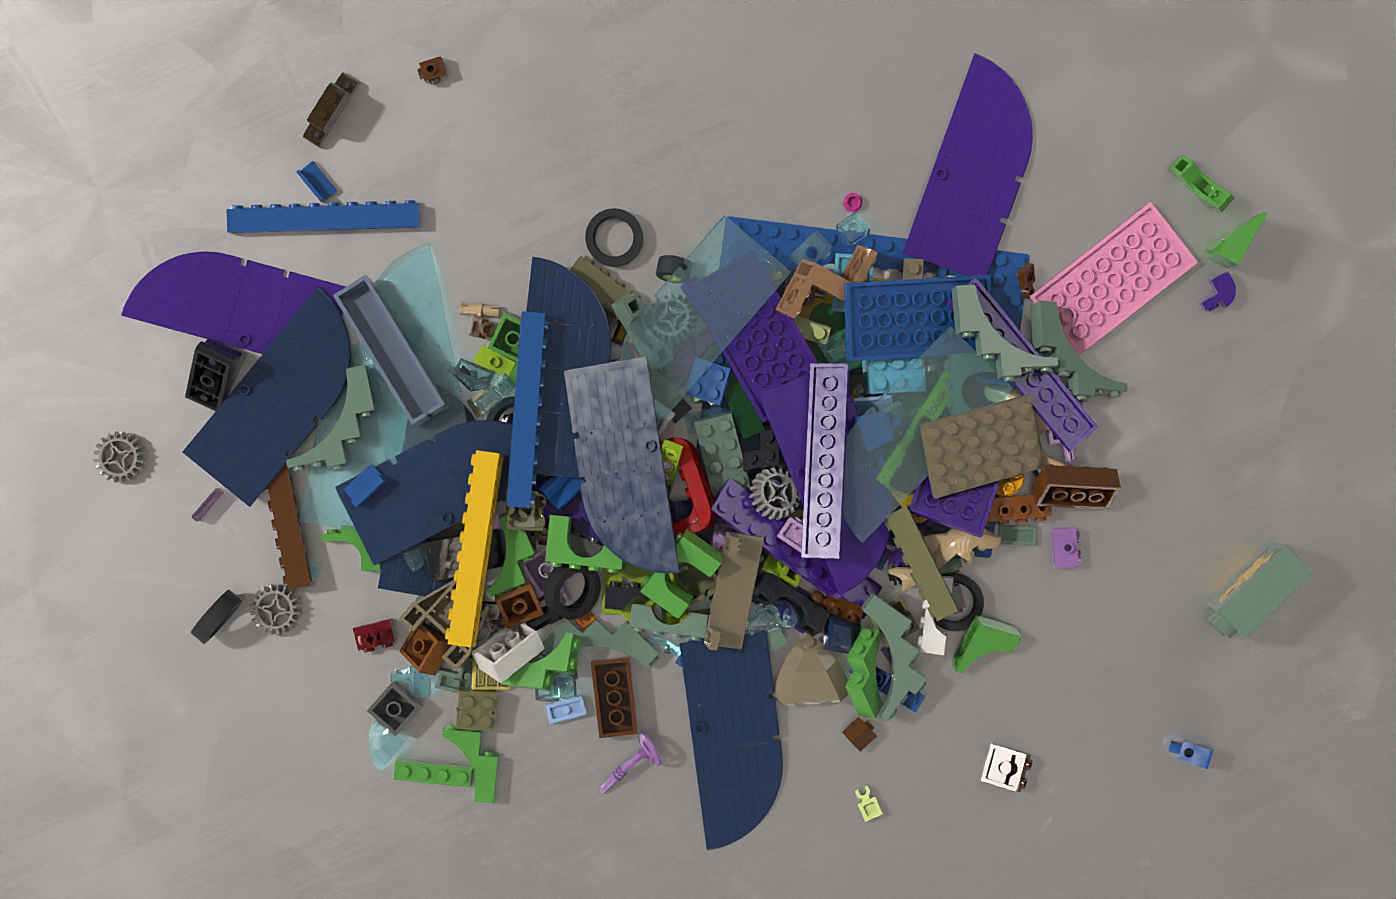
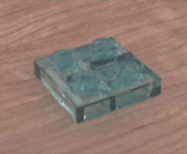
(835, 349)

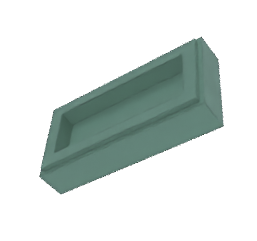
(1018, 534)

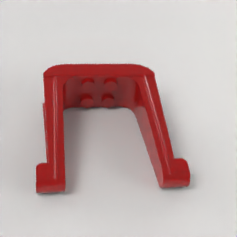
(697, 490)

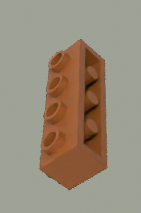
(1018, 508)

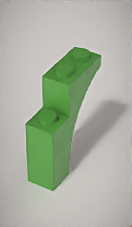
(517, 548)
(540, 673)
(862, 683)
(483, 765)

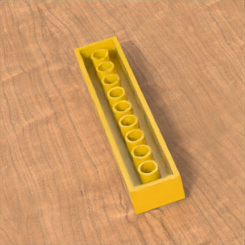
(475, 548)

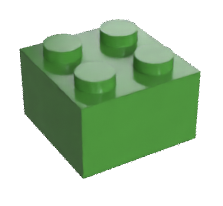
(506, 336)

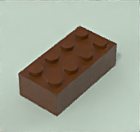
(1076, 487)
(614, 697)

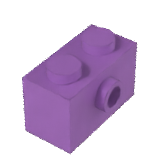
(1065, 547)

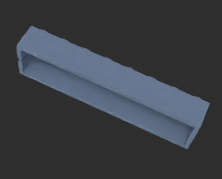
(390, 351)

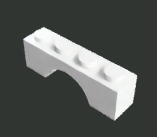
(933, 638)

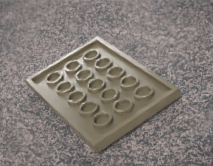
(981, 446)

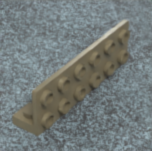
(733, 591)

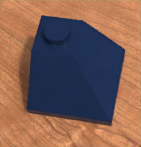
(840, 634)

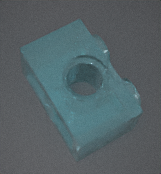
(815, 241)

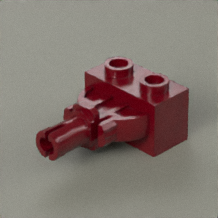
(374, 635)

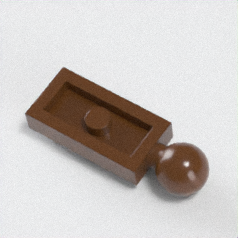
(838, 607)

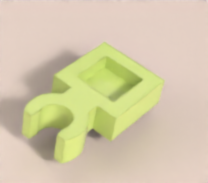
(869, 806)

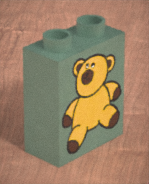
(1258, 591)

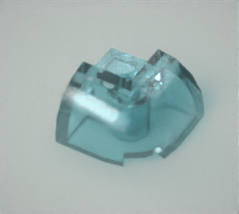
(562, 688)

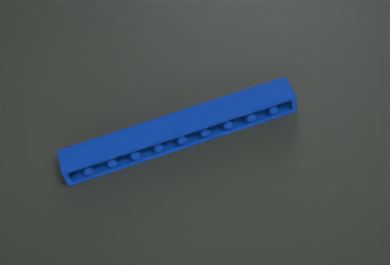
(323, 217)
(525, 410)

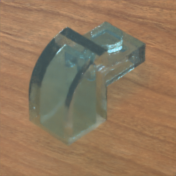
(419, 682)

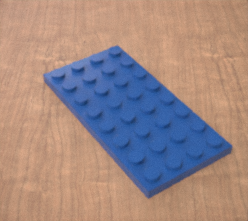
(900, 315)

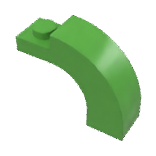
(1200, 184)
(353, 538)

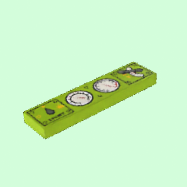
(671, 456)

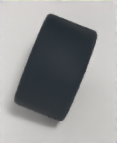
(668, 265)

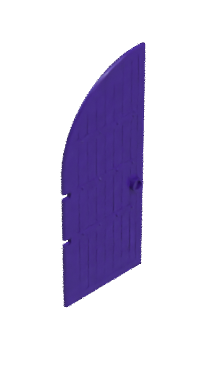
(974, 174)
(222, 299)
(788, 416)

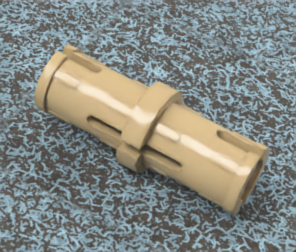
(479, 310)

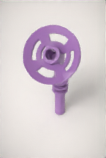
(646, 751)

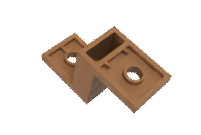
(814, 275)

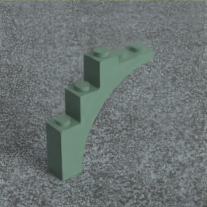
(1050, 338)
(989, 344)
(332, 449)
(904, 677)

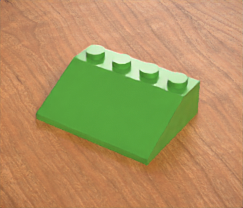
(1232, 246)

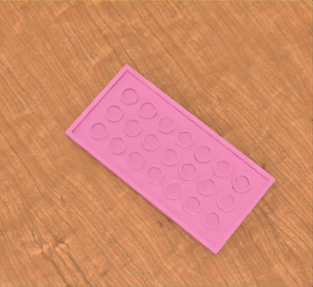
(1116, 277)

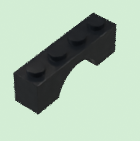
(618, 594)
(810, 616)

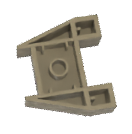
(436, 608)

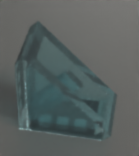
(472, 375)

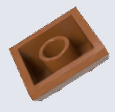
(519, 606)
(425, 649)

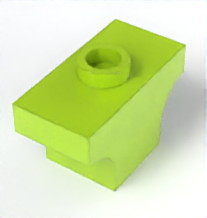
(494, 361)

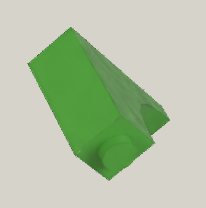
(983, 638)

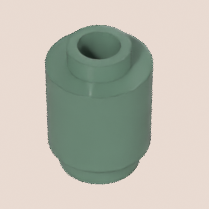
(951, 566)

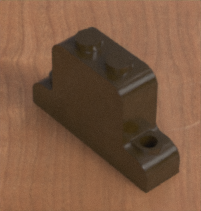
(329, 108)

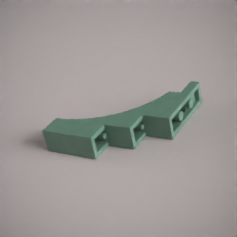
(598, 635)

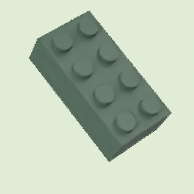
(721, 451)

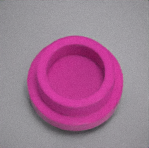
(852, 202)

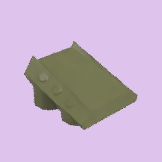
(525, 518)

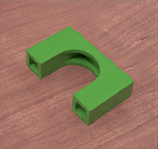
(560, 549)
(689, 550)

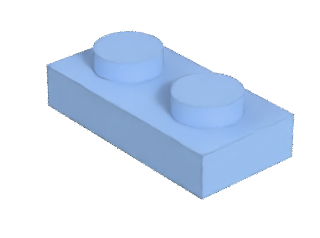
(566, 709)

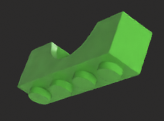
(433, 773)

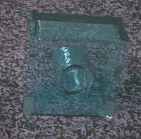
(852, 229)

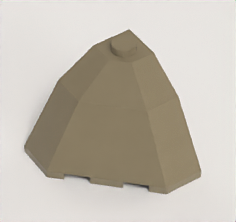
(810, 675)

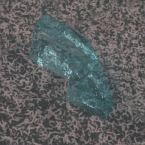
(670, 647)

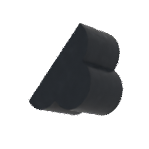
(213, 373)

